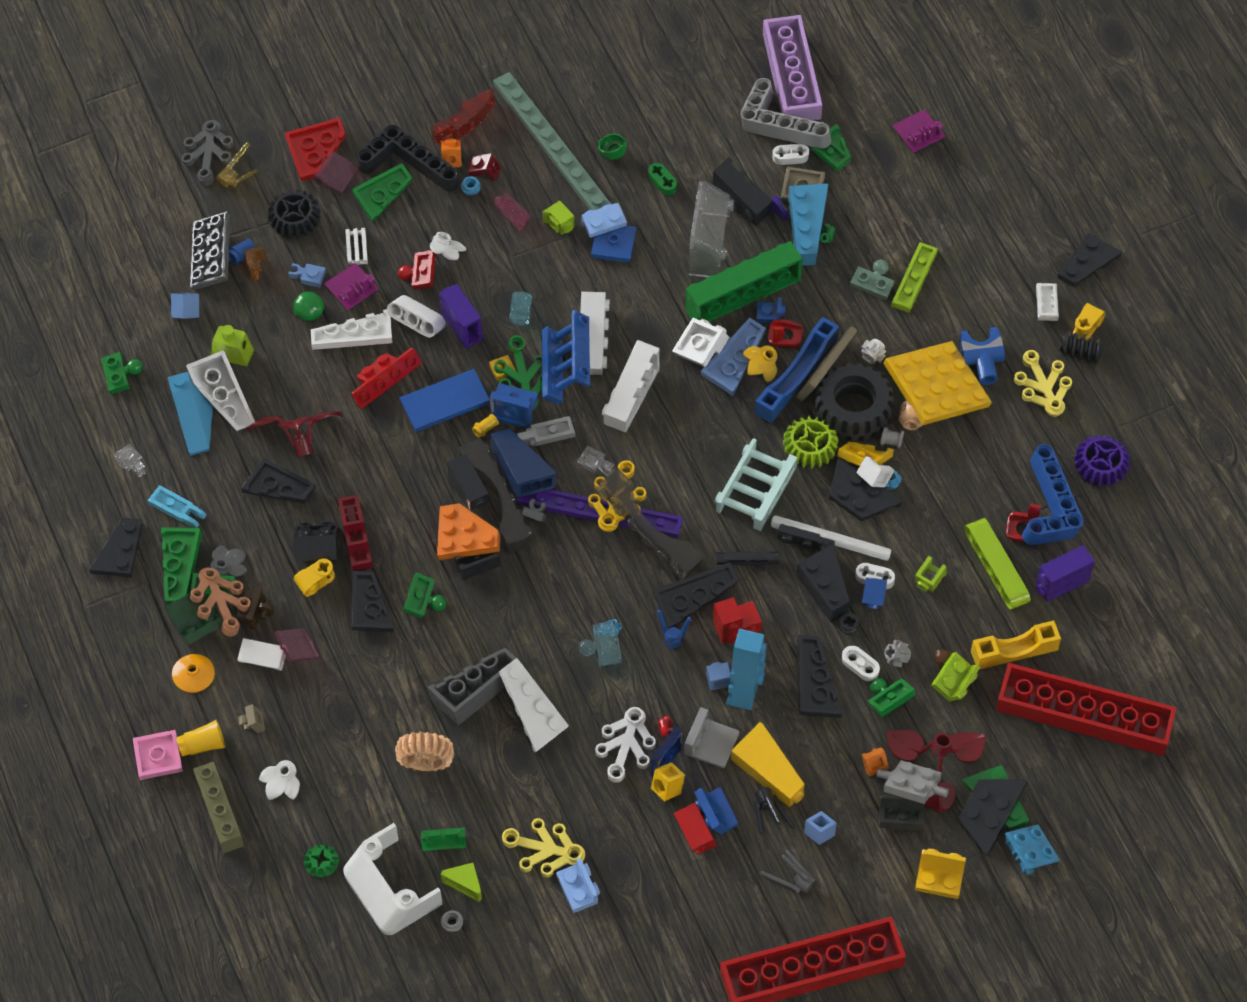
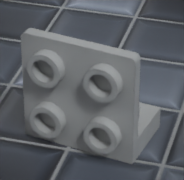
(710, 740)

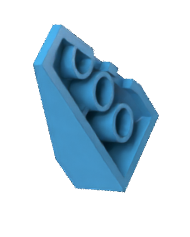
(193, 411)

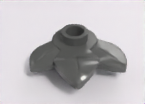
(228, 561)

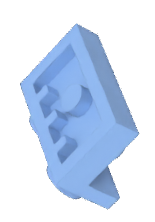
(578, 886)

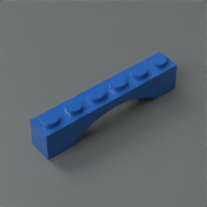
(780, 392)

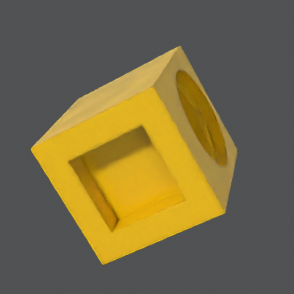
(668, 781)

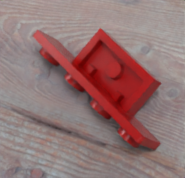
(383, 375)

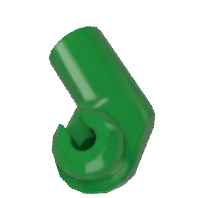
(828, 233)

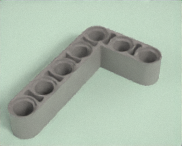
(761, 121)

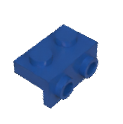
(717, 810)

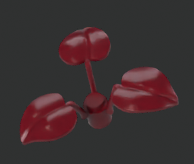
(301, 442)
(965, 746)

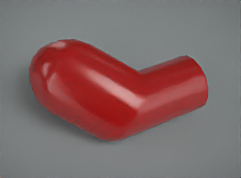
(664, 724)

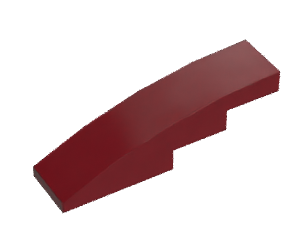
(355, 533)

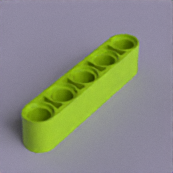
(997, 563)

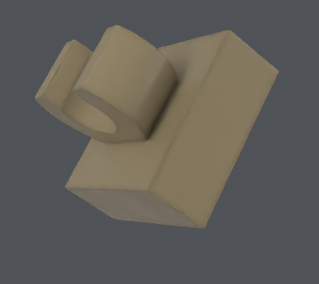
(252, 719)

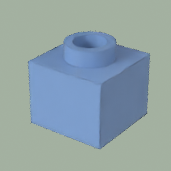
(718, 675)
(820, 827)

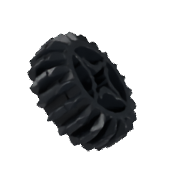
(294, 208)

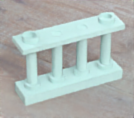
(767, 499)

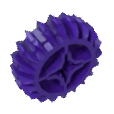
(1100, 467)

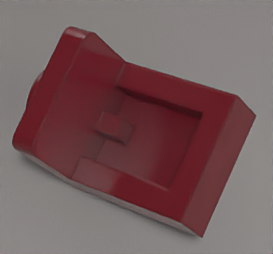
(484, 165)

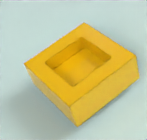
(500, 376)

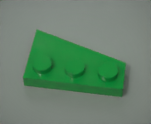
(382, 190)

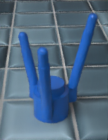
(673, 635)

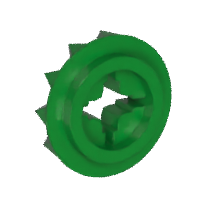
(326, 867)

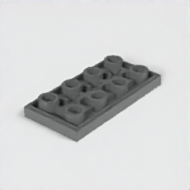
(210, 251)

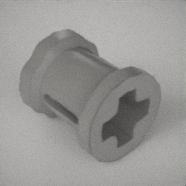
(892, 437)

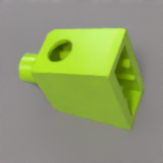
(234, 343)

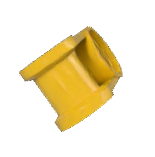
(1088, 320)
(314, 577)

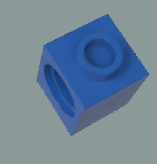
(874, 592)

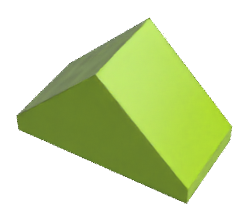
(463, 880)

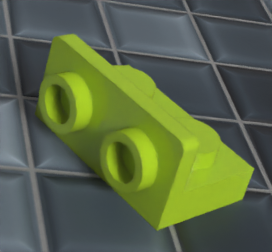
(955, 677)

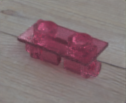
(512, 210)

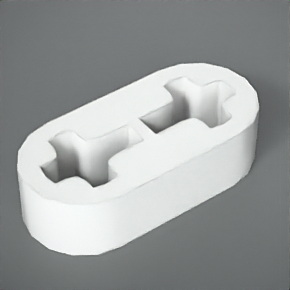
(790, 154)
(874, 572)

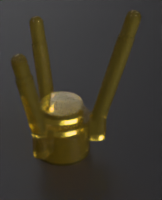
(228, 175)

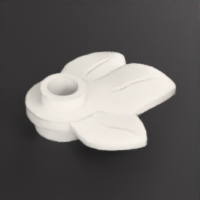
(443, 244)
(280, 783)

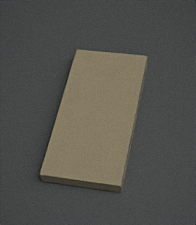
(826, 363)

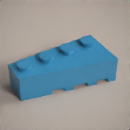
(806, 216)
(747, 668)

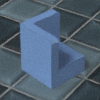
(184, 305)

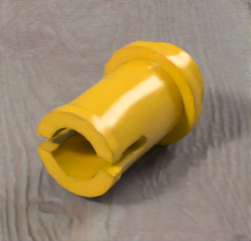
(480, 429)

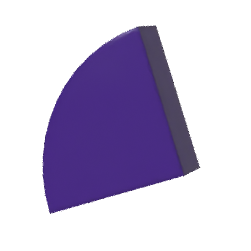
(778, 209)

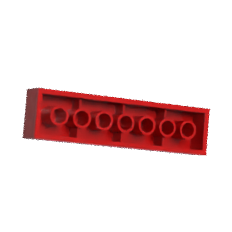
(1086, 709)
(814, 963)

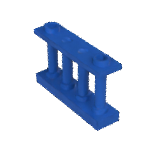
(553, 357)

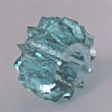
(520, 308)

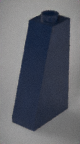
(521, 465)

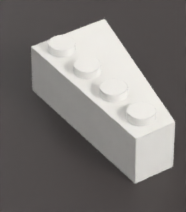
(595, 307)
(632, 386)

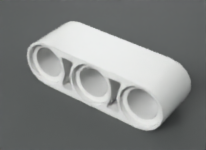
(416, 316)

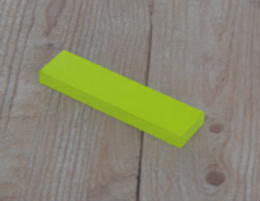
(914, 277)

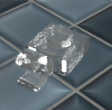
(129, 459)
(594, 460)

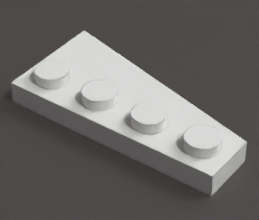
(361, 332)
(535, 710)

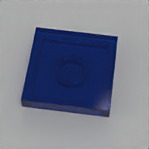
(668, 750)

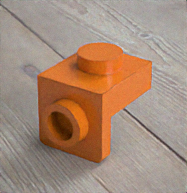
(451, 152)

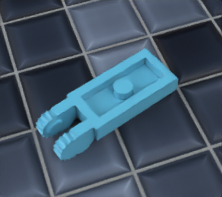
(175, 506)

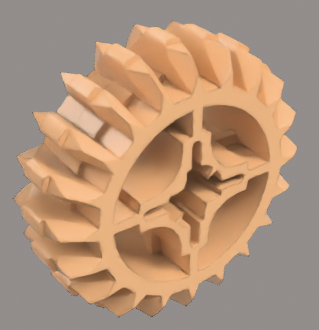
(424, 751)

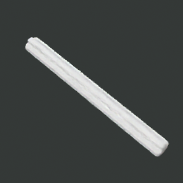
(840, 540)

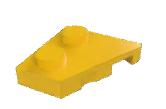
(856, 452)

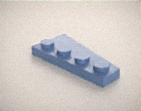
(730, 365)

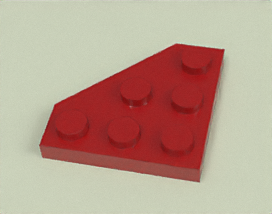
(313, 145)

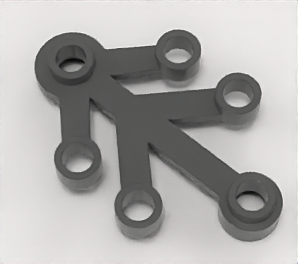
(207, 149)

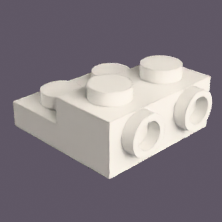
(701, 342)

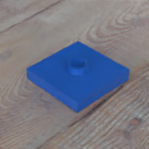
(615, 244)

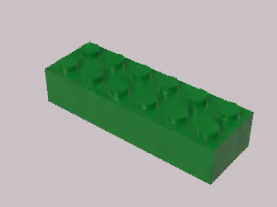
(744, 283)

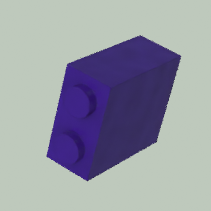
(461, 316)
(1064, 573)

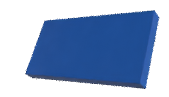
(444, 400)

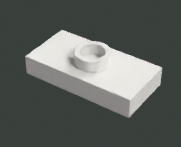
(1047, 302)

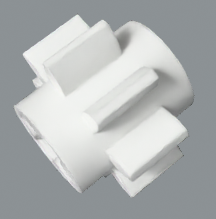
(873, 351)

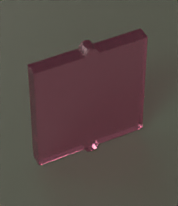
(336, 172)
(296, 645)

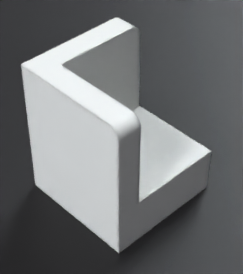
(875, 474)

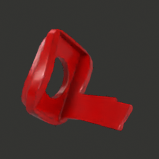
(776, 333)
(1018, 517)

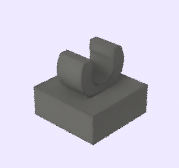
(535, 513)

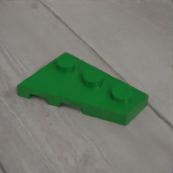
(1018, 816)

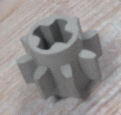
(897, 653)

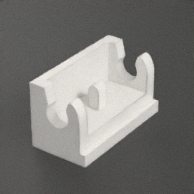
(261, 654)

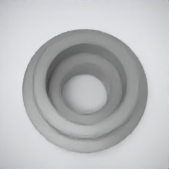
(452, 915)

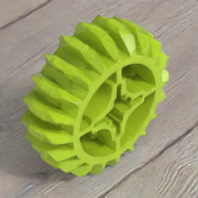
(816, 433)

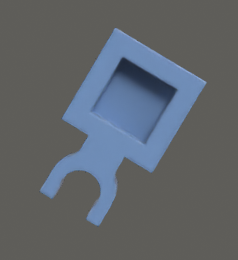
(310, 275)

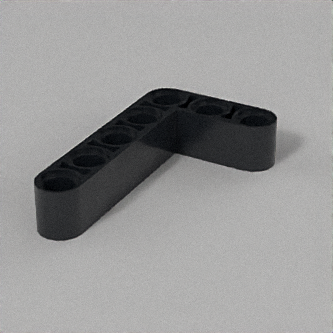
(397, 141)

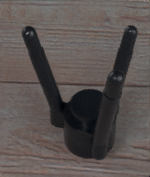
(767, 801)

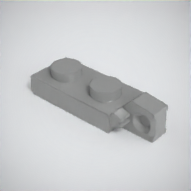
(548, 432)

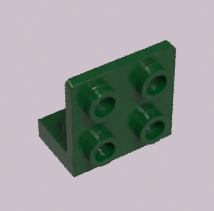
(188, 624)

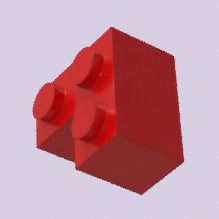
(730, 618)

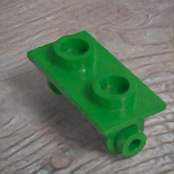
(443, 839)

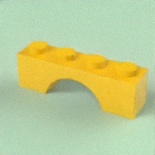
(1037, 641)

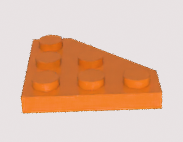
(464, 533)

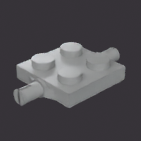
(912, 782)

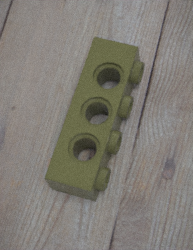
(218, 807)

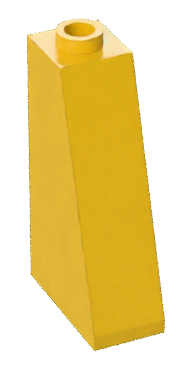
(768, 765)

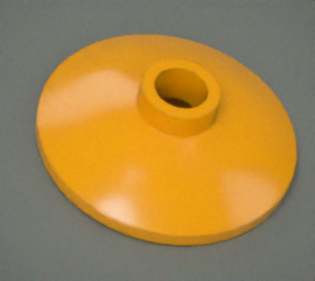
(193, 681)

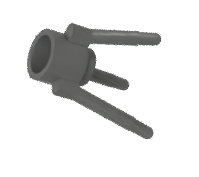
(803, 879)

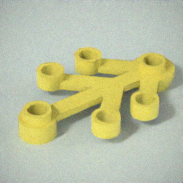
(1043, 385)
(547, 847)

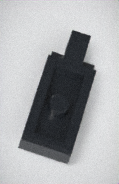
(803, 537)

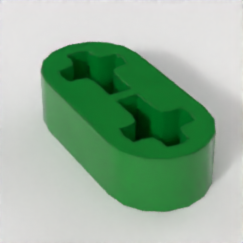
(665, 177)

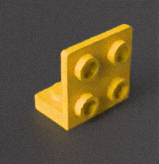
(940, 873)

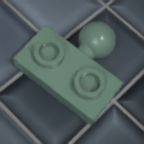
(873, 281)

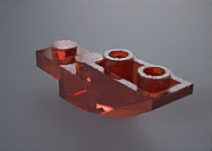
(470, 116)

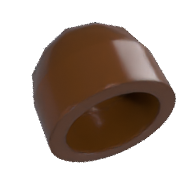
(941, 657)

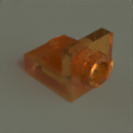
(253, 259)

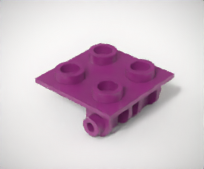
(919, 131)
(352, 286)

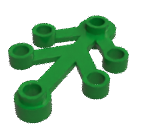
(521, 376)

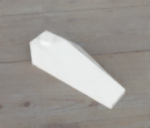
(219, 385)

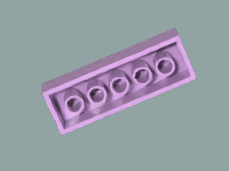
(792, 67)

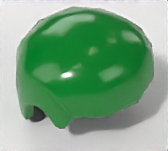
(612, 147)
(308, 306)

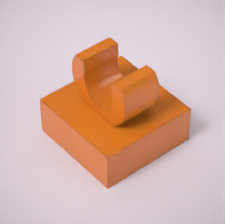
(875, 760)

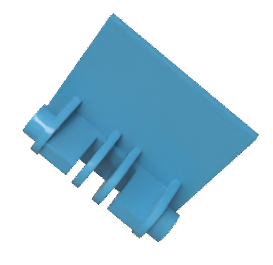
(1030, 848)

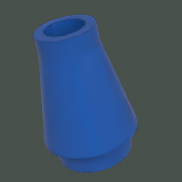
(237, 253)

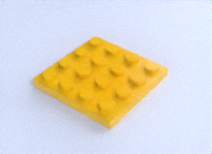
(937, 382)

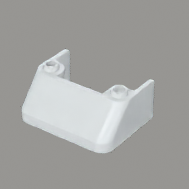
(388, 910)

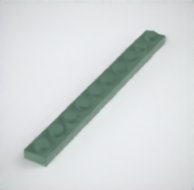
(550, 142)

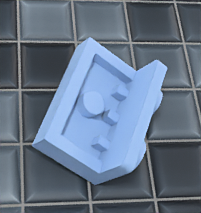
(603, 219)

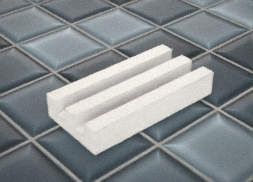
(356, 233)

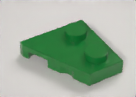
(836, 154)

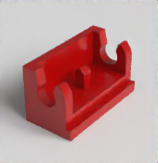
(695, 829)

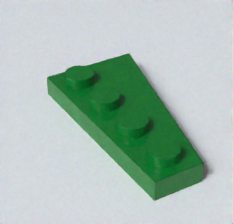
(180, 555)

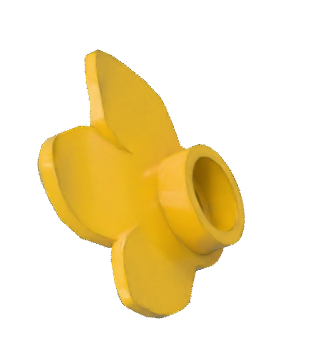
(760, 363)

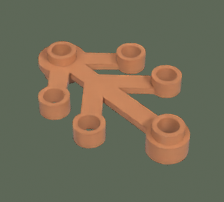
(211, 579)

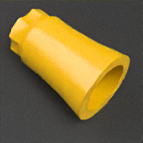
(201, 739)

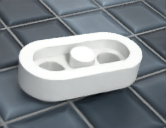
(861, 664)

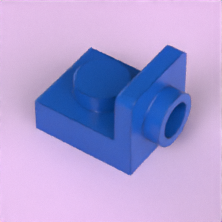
(769, 311)

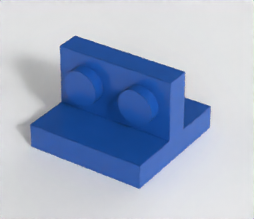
(513, 405)

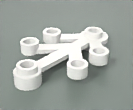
(626, 741)

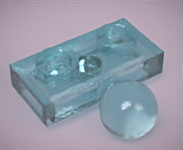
(605, 643)

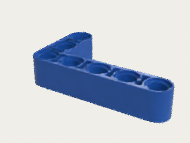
(1065, 516)

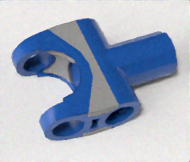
(983, 354)

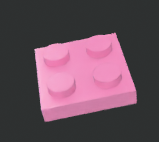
(157, 754)

